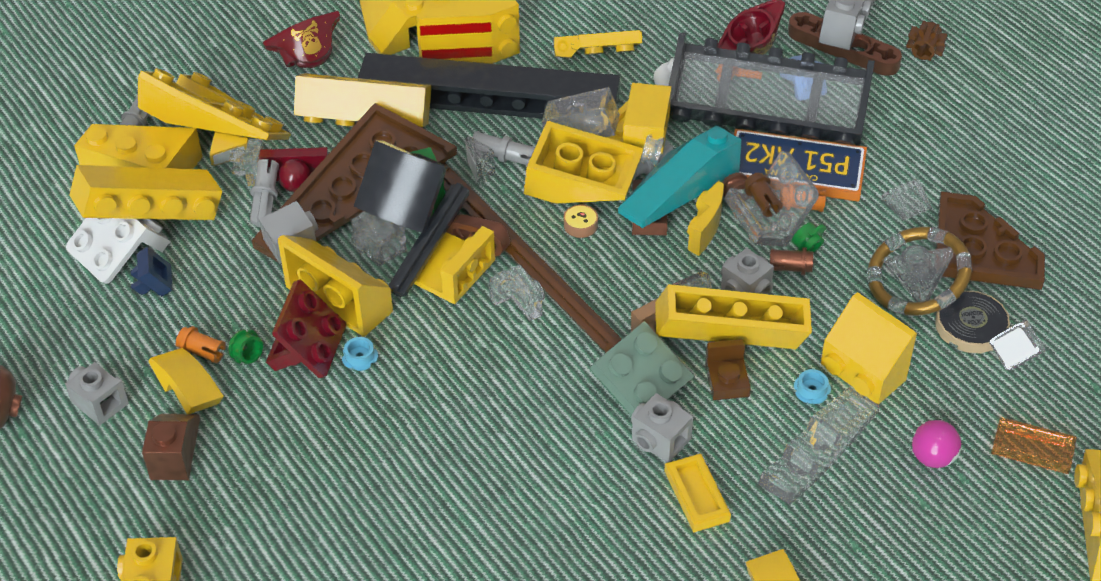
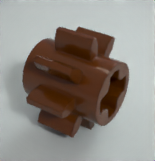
(926, 40)

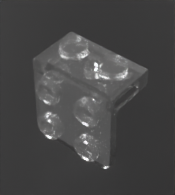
(794, 192)

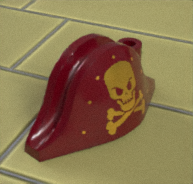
(754, 26)
(307, 42)

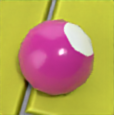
(936, 444)

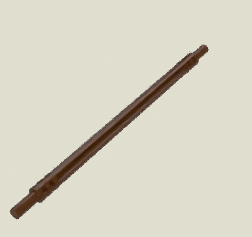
(538, 270)

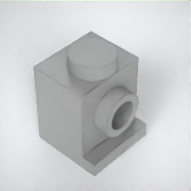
(90, 387)

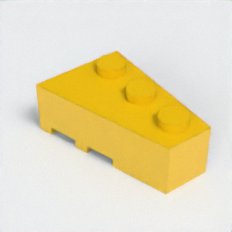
(139, 146)

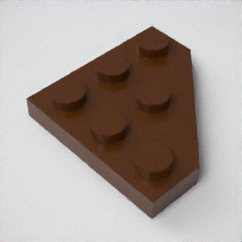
(993, 244)

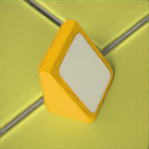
(222, 146)

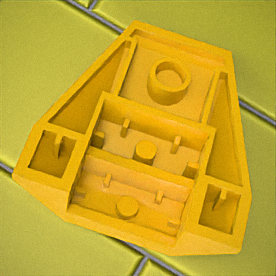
(389, 21)

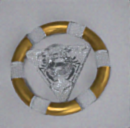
(919, 270)

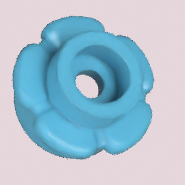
(359, 353)
(813, 380)

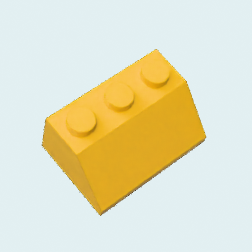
(339, 283)

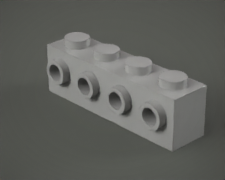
(843, 21)

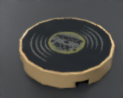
(972, 321)

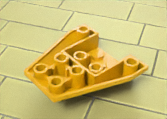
(202, 106)

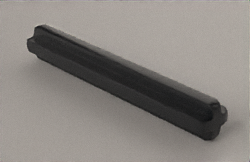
(429, 240)

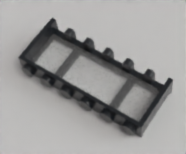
(769, 92)

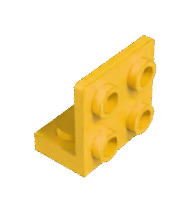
(457, 264)

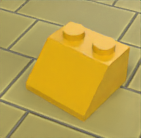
(869, 349)

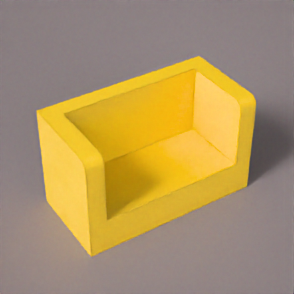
(646, 113)

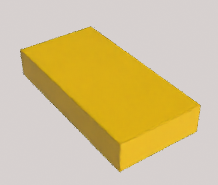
(697, 492)

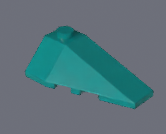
(683, 176)

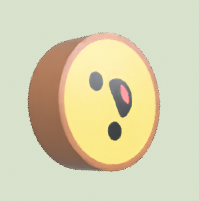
(580, 221)

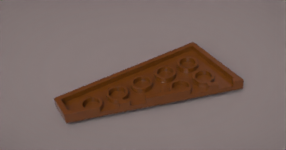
(336, 181)

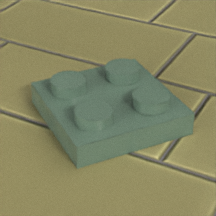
(641, 368)

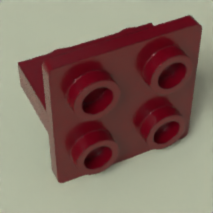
(305, 332)

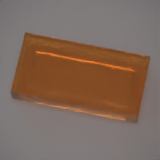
(1034, 445)

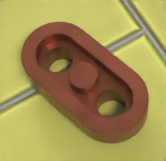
(467, 226)

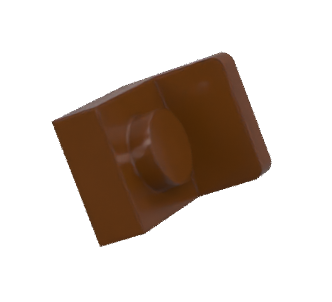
(727, 369)

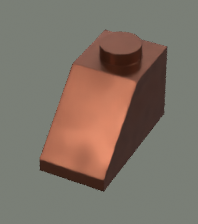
(170, 446)

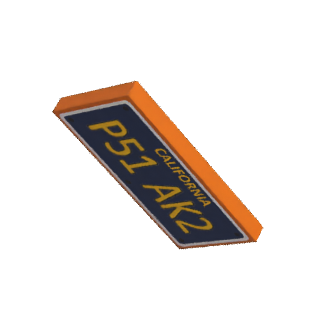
(827, 164)

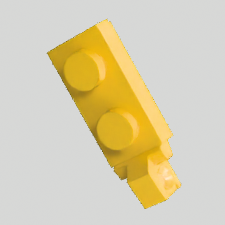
(594, 43)

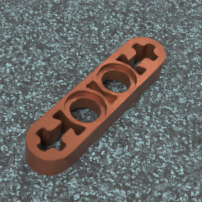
(807, 29)

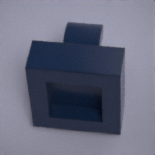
(152, 273)

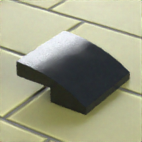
(400, 186)

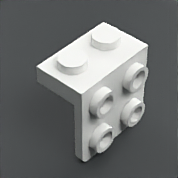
(108, 243)

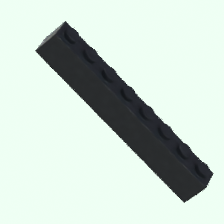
(486, 86)

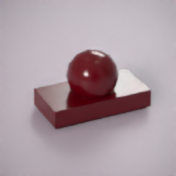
(294, 164)

